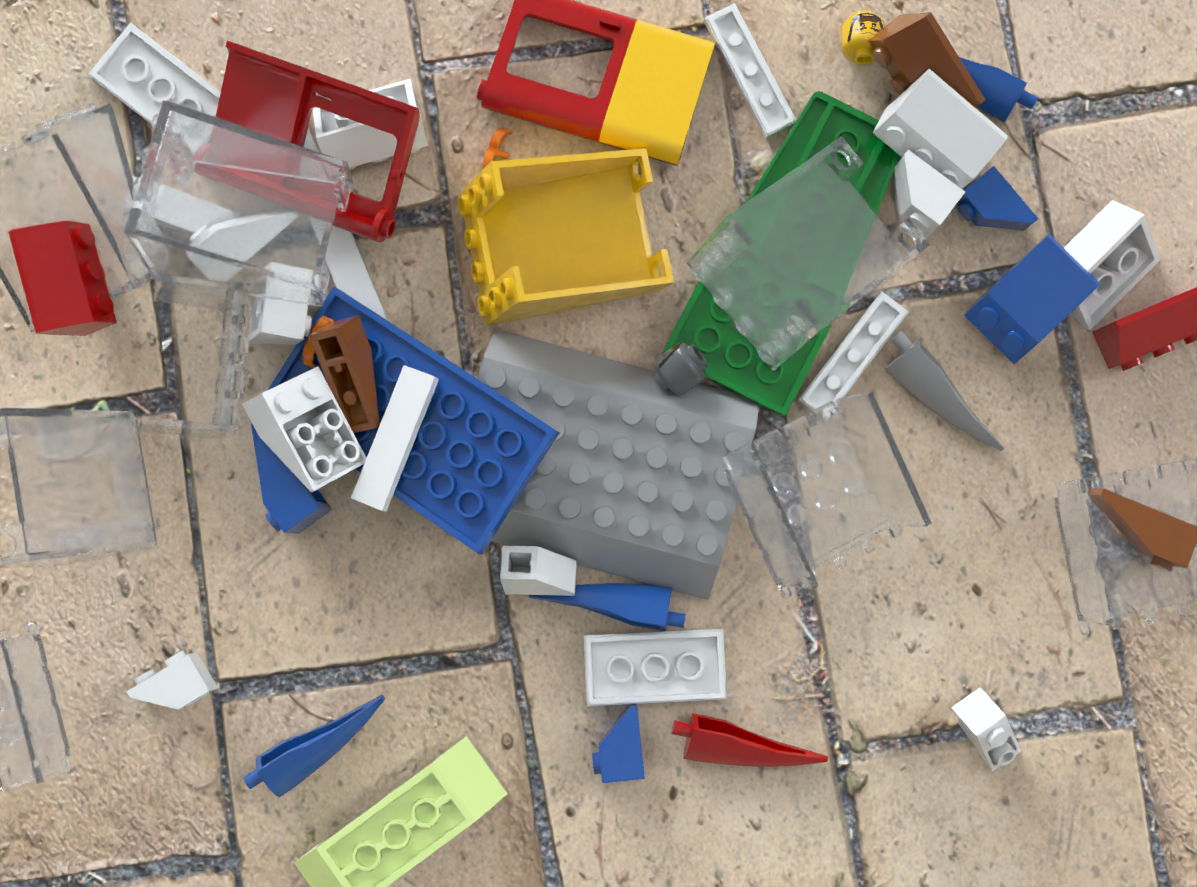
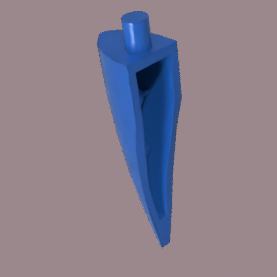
(998, 89)
(631, 603)
(302, 755)

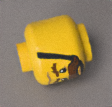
(857, 32)

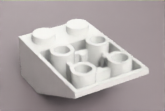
(306, 429)

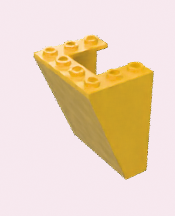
(560, 234)

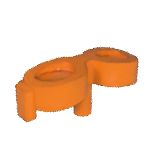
(494, 145)
(308, 350)

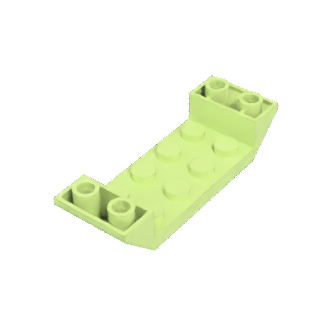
(407, 823)

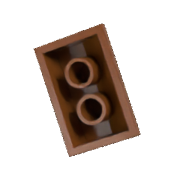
(916, 44)

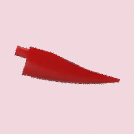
(728, 744)

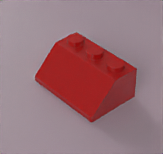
(62, 278)
(1149, 331)

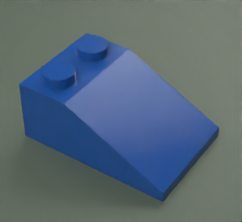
(1031, 299)
(284, 495)

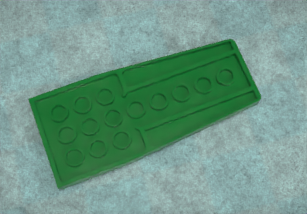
(729, 354)

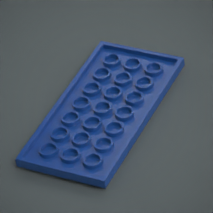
(472, 443)

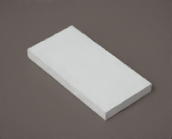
(146, 74)
(655, 667)

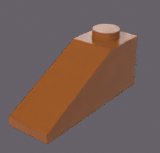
(349, 370)
(1150, 531)

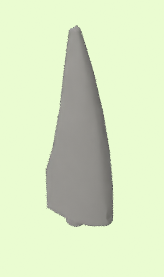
(926, 379)

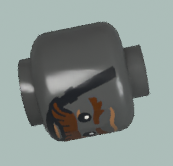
(680, 368)

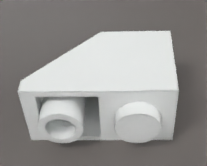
(537, 572)
(177, 685)
(987, 729)

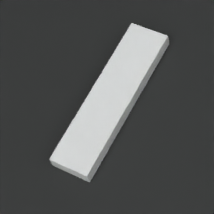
(750, 71)
(854, 352)
(394, 438)

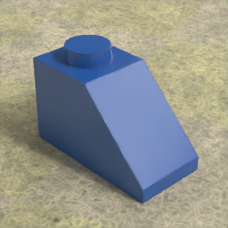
(995, 204)
(621, 750)

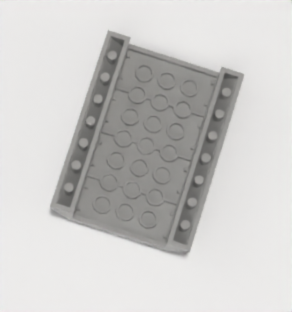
(634, 469)

